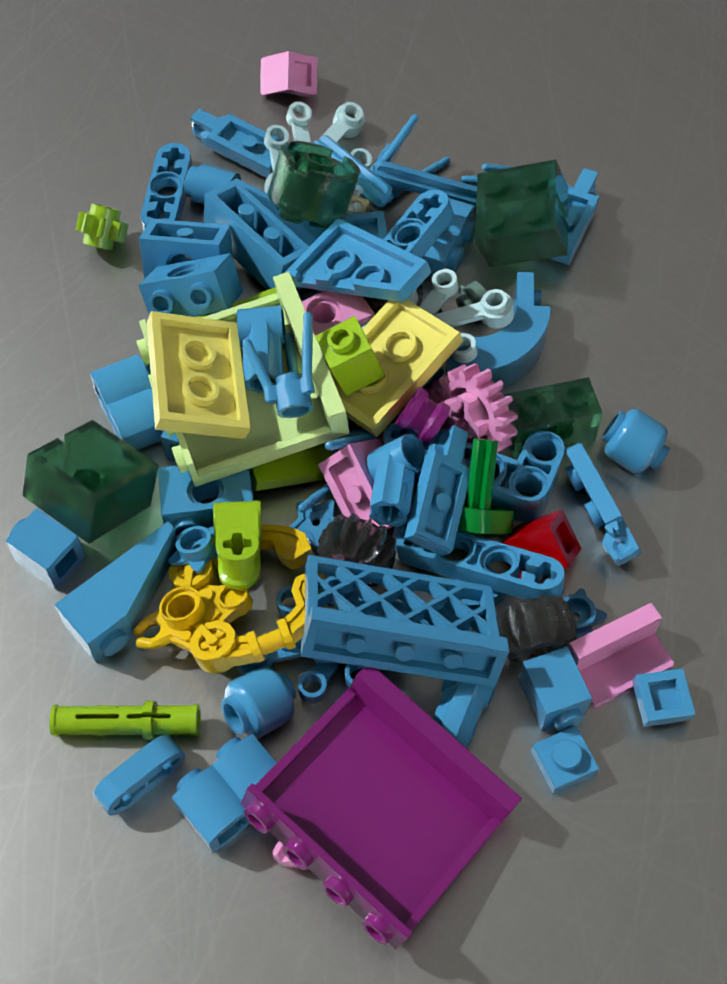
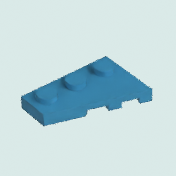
(358, 264)

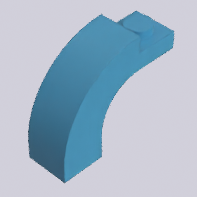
(520, 344)

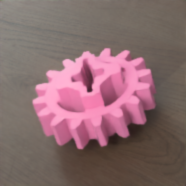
(478, 408)

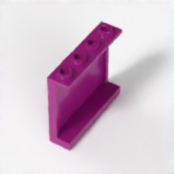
(380, 806)

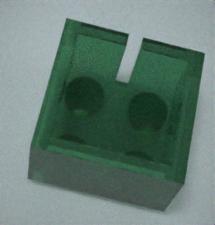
(522, 214)
(89, 480)

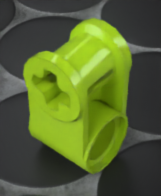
(238, 542)

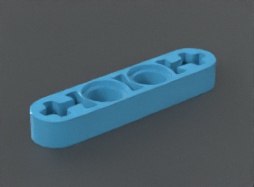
(482, 553)

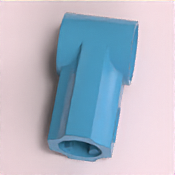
(266, 330)
(393, 474)
(461, 708)

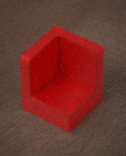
(547, 536)

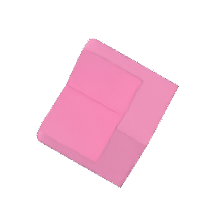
(289, 74)

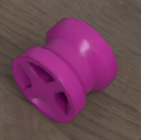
(423, 415)

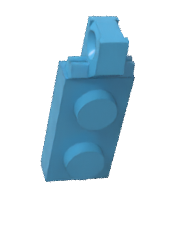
(234, 140)
(581, 209)
(440, 493)
(602, 509)

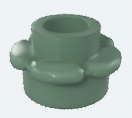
(470, 294)

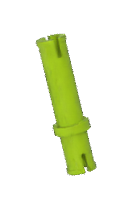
(142, 720)

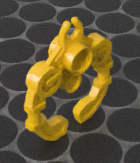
(199, 612)

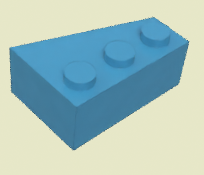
(259, 236)

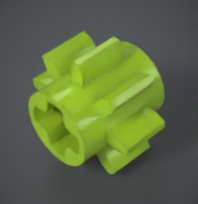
(101, 226)

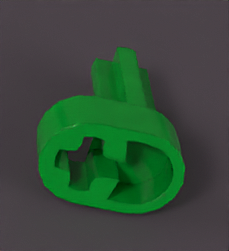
(478, 514)

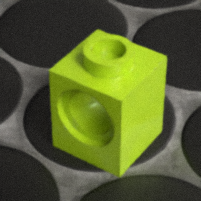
(350, 356)

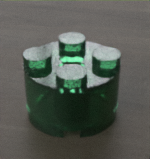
(312, 184)

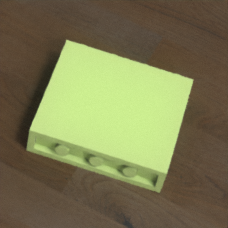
(269, 435)

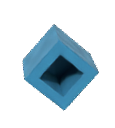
(45, 548)
(555, 690)

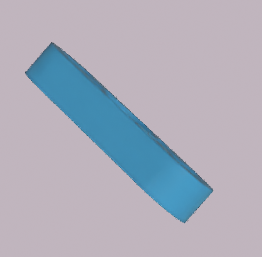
(161, 178)
(426, 217)

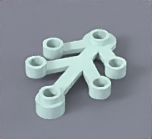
(341, 127)
(485, 310)

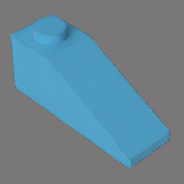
(117, 597)

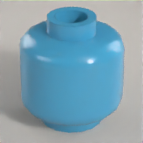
(635, 441)
(258, 702)

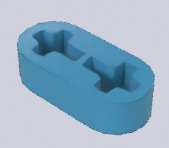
(139, 775)

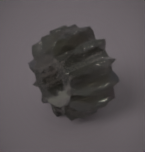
(357, 542)
(536, 626)

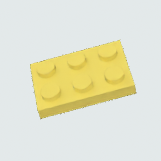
(410, 351)
(197, 376)

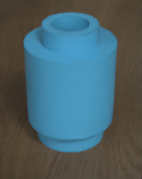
(205, 179)

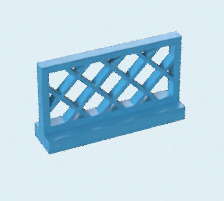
(397, 639)

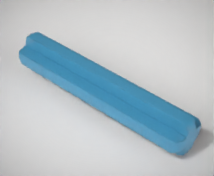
(368, 182)
(421, 182)

